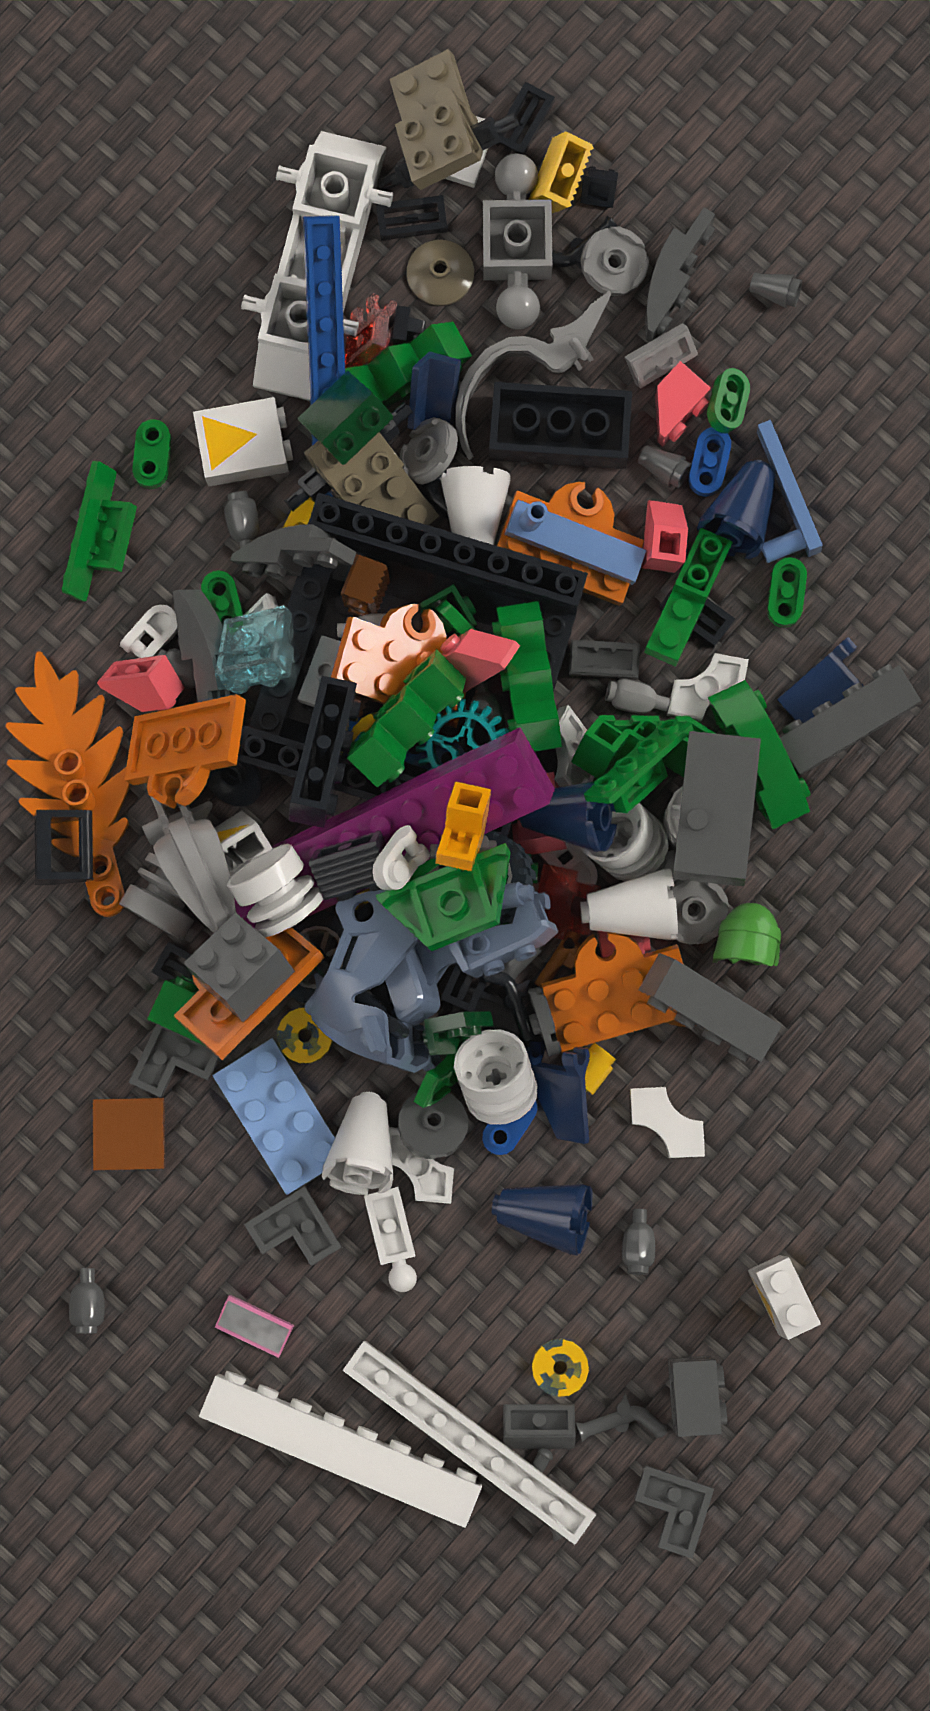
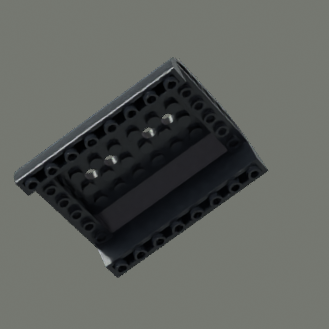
(419, 565)

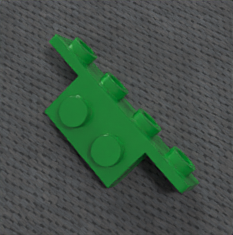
(100, 533)
(639, 770)

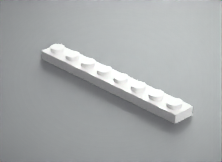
(470, 1442)

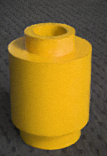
(598, 1067)

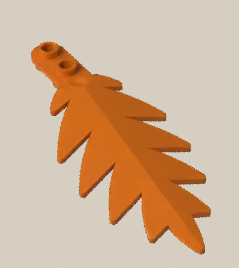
(74, 773)

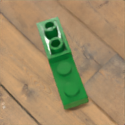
(688, 597)

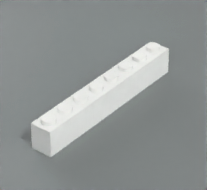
(341, 1449)

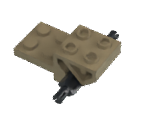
(437, 124)
(368, 479)

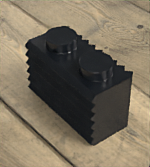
(347, 866)

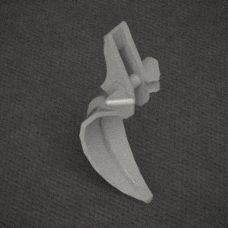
(565, 350)
(193, 861)

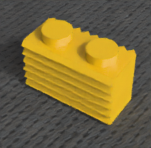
(561, 170)

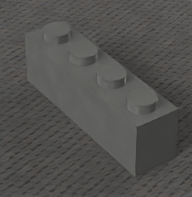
(850, 719)
(710, 1008)

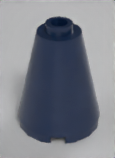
(743, 509)
(574, 819)
(547, 1214)

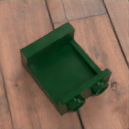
(346, 417)

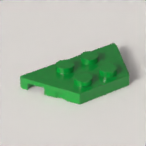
(452, 900)

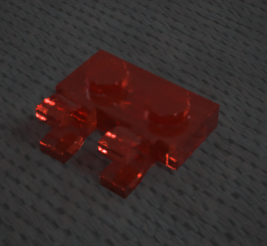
(371, 334)
(561, 886)

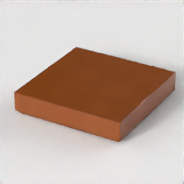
(128, 1134)

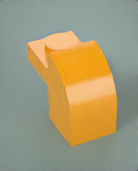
(464, 826)

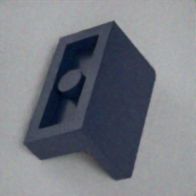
(434, 389)

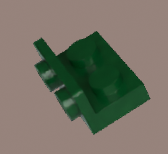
(445, 1033)

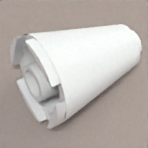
(475, 501)
(635, 907)
(362, 1148)

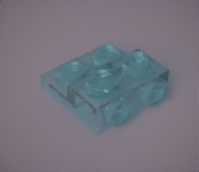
(255, 650)

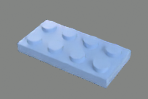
(277, 1115)

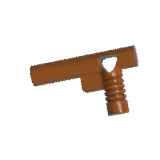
(560, 957)

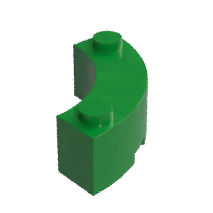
(778, 789)

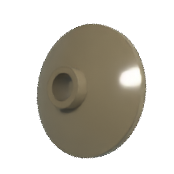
(444, 287)

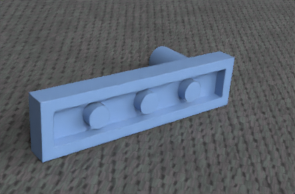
(806, 534)
(574, 541)

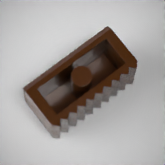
(365, 586)

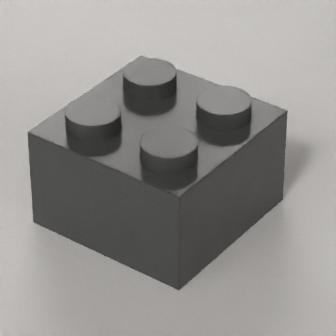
(239, 967)
(696, 1396)

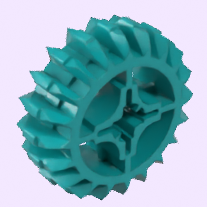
(469, 726)

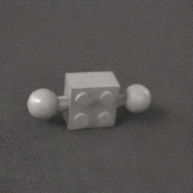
(517, 240)

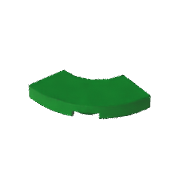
(437, 1081)

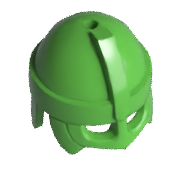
(749, 935)

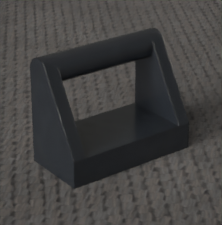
(42, 836)

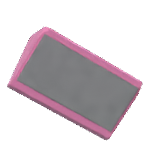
(254, 1326)

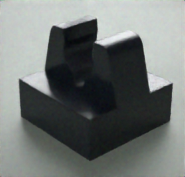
(599, 187)
(405, 327)

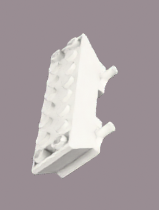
(333, 180)

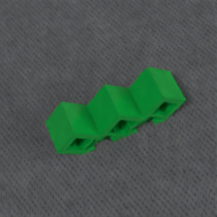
(391, 371)
(529, 676)
(407, 719)
(613, 739)

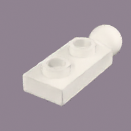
(392, 1237)

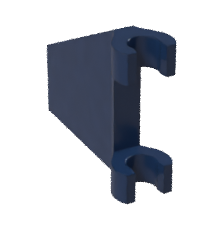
(821, 684)
(562, 1091)

